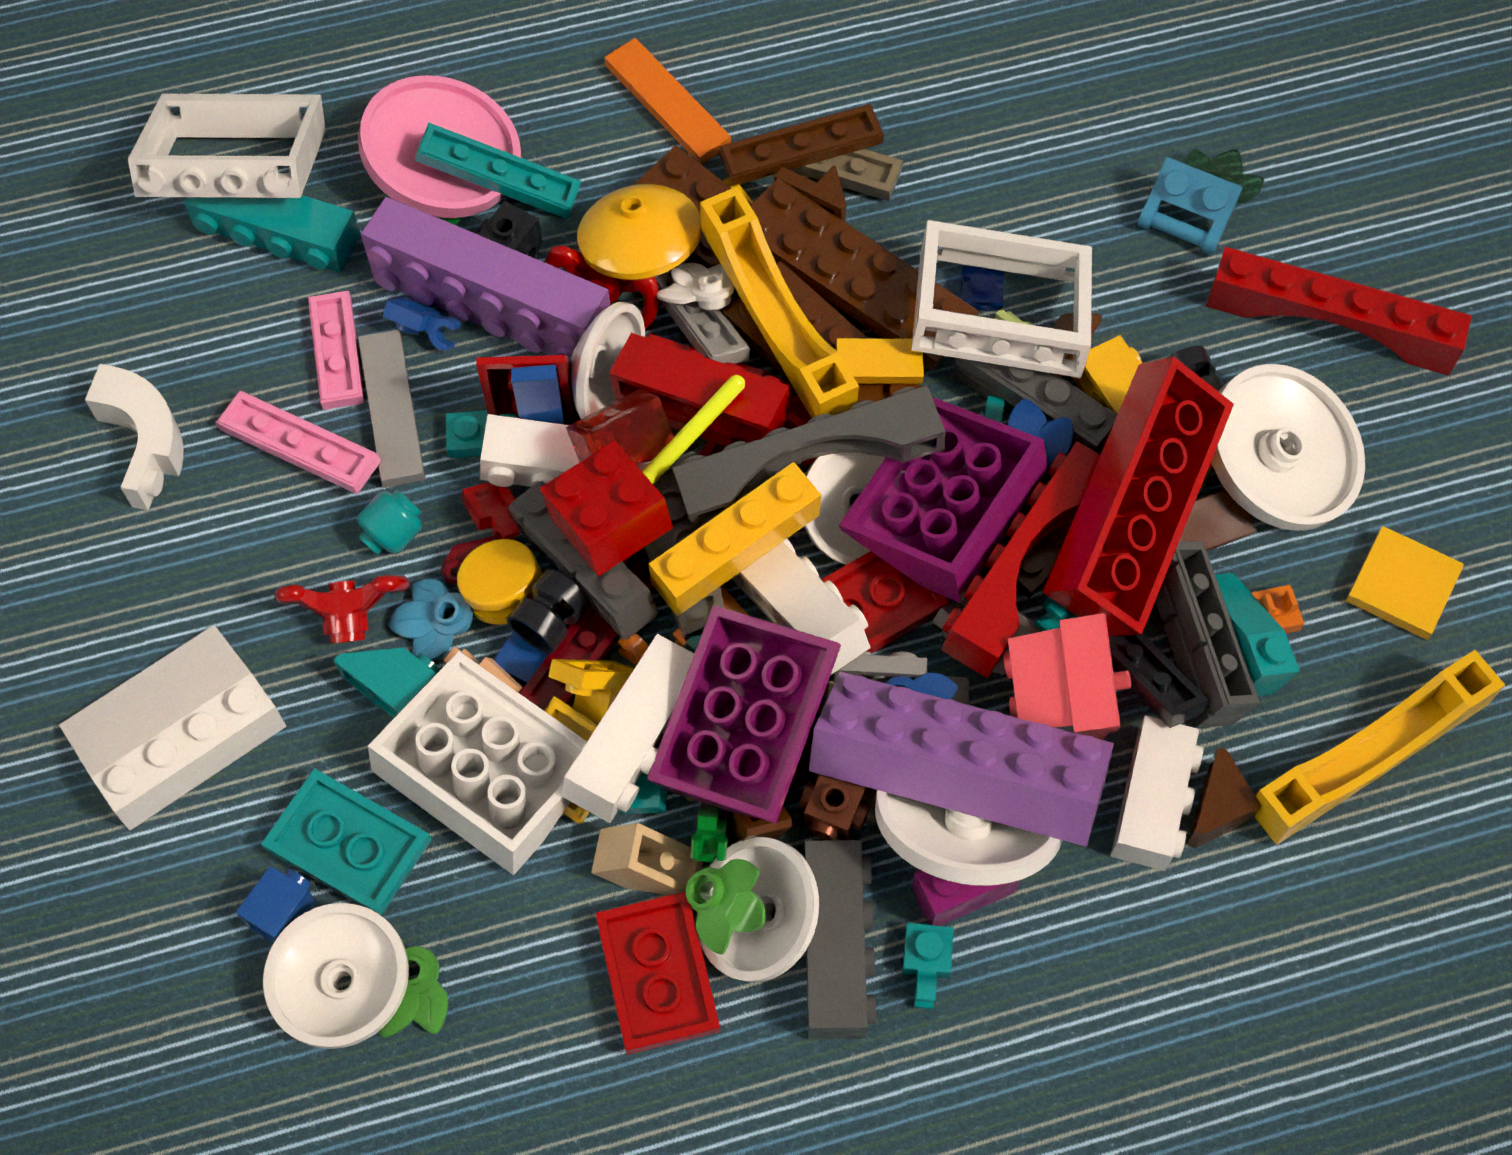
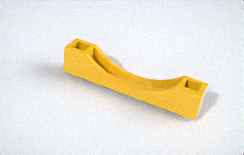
(805, 357)
(1342, 771)

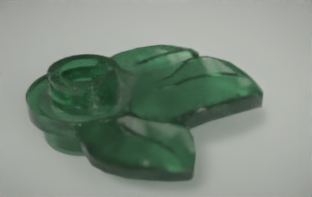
(1230, 168)

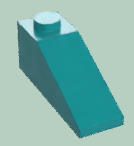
(1259, 636)

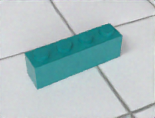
(285, 226)

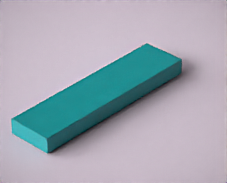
(497, 170)

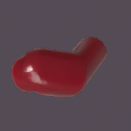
(456, 556)

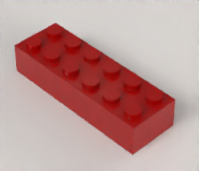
(1139, 496)

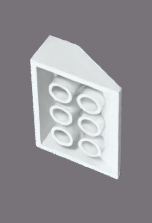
(172, 727)
(479, 761)

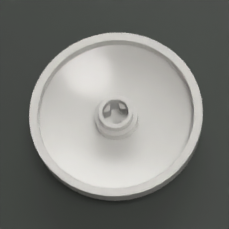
(1289, 448)
(960, 844)

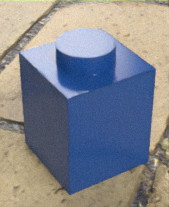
(276, 902)

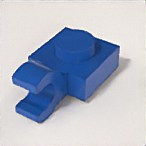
(416, 317)

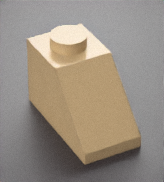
(643, 860)

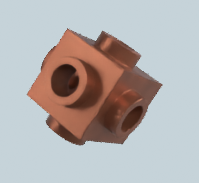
(831, 821)

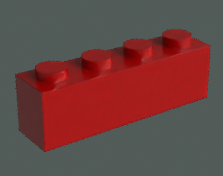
(688, 380)

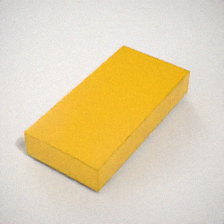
(881, 360)

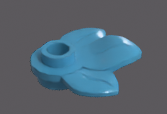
(425, 618)

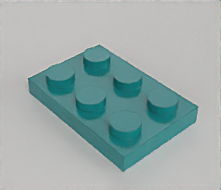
(346, 842)

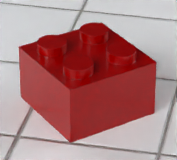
(606, 508)

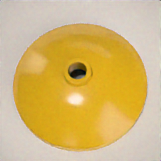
(639, 231)

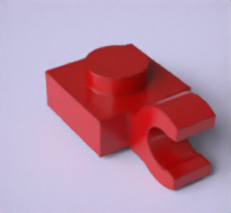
(489, 508)

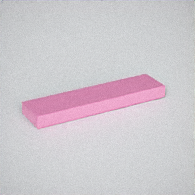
(298, 442)

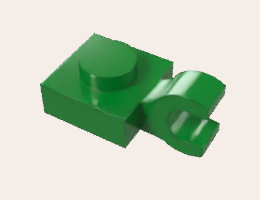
(710, 836)

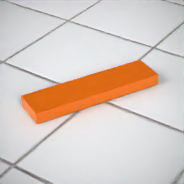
(667, 100)

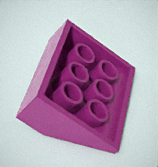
(952, 507)
(744, 714)

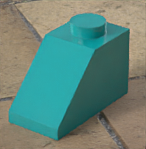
(387, 676)

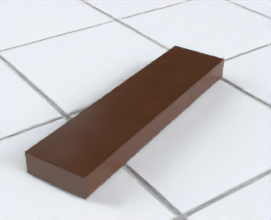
(801, 144)

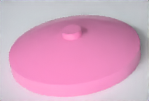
(395, 127)

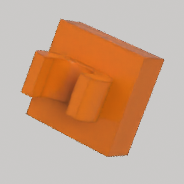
(1282, 606)

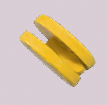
(497, 578)

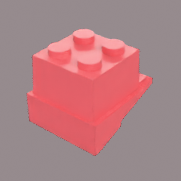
(1066, 677)

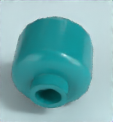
(389, 522)

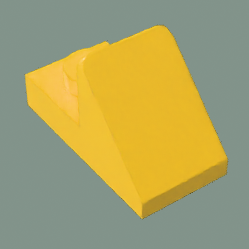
(592, 681)

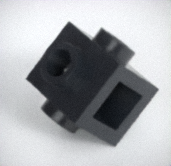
(513, 229)

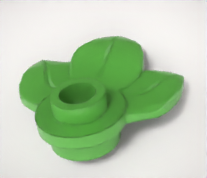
(730, 906)
(423, 999)

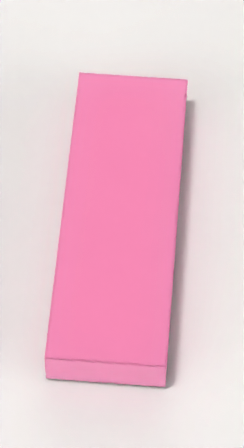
(336, 350)

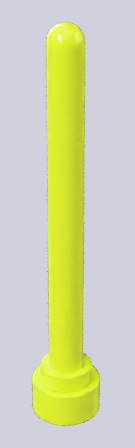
(694, 428)

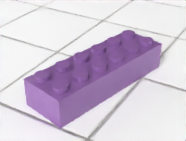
(480, 279)
(961, 758)

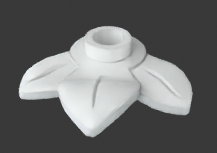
(697, 283)

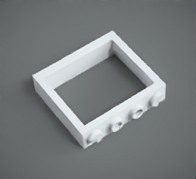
(227, 116)
(996, 339)

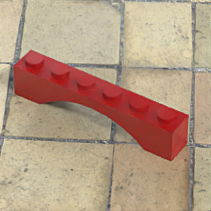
(1411, 328)
(982, 629)

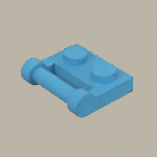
(1196, 193)

